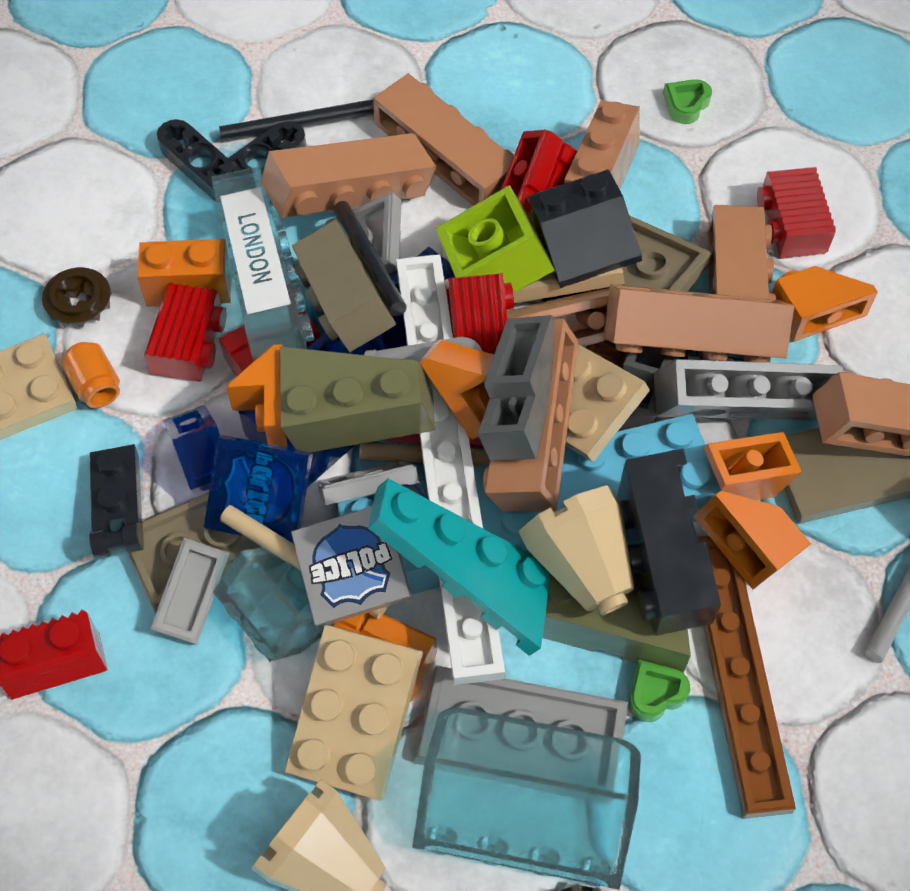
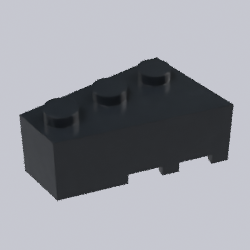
(664, 547)

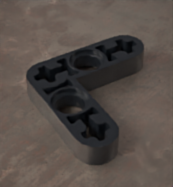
(199, 146)

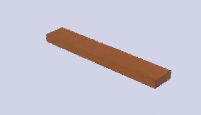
(745, 697)

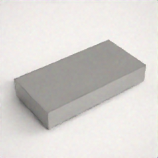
(190, 591)

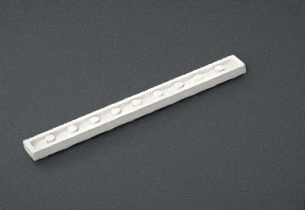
(448, 470)

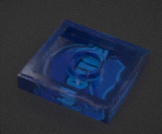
(259, 481)

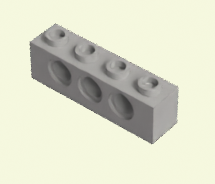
(739, 389)

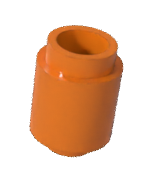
(91, 374)

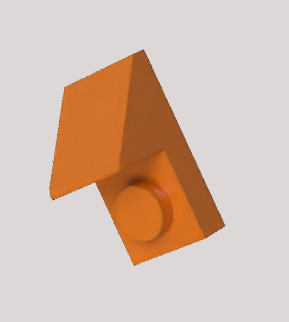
(458, 378)
(259, 390)

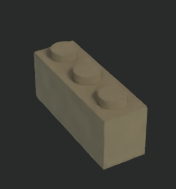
(340, 287)

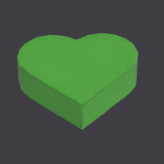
(687, 99)
(656, 690)

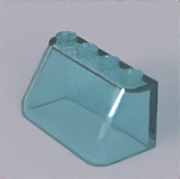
(528, 796)

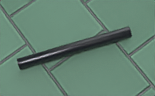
(304, 118)
(370, 259)

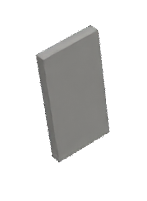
(523, 702)

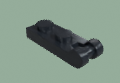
(115, 501)

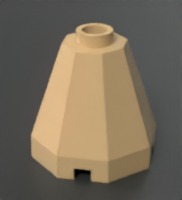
(585, 548)
(321, 849)

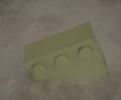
(351, 398)
(617, 632)

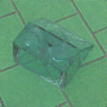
(269, 603)

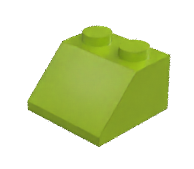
(494, 240)

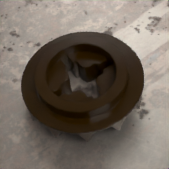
(70, 284)

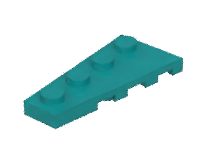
(468, 559)

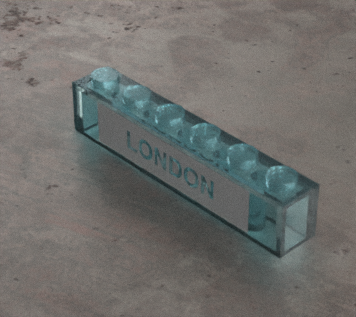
(258, 264)

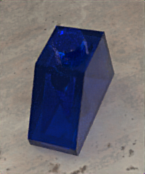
(194, 443)

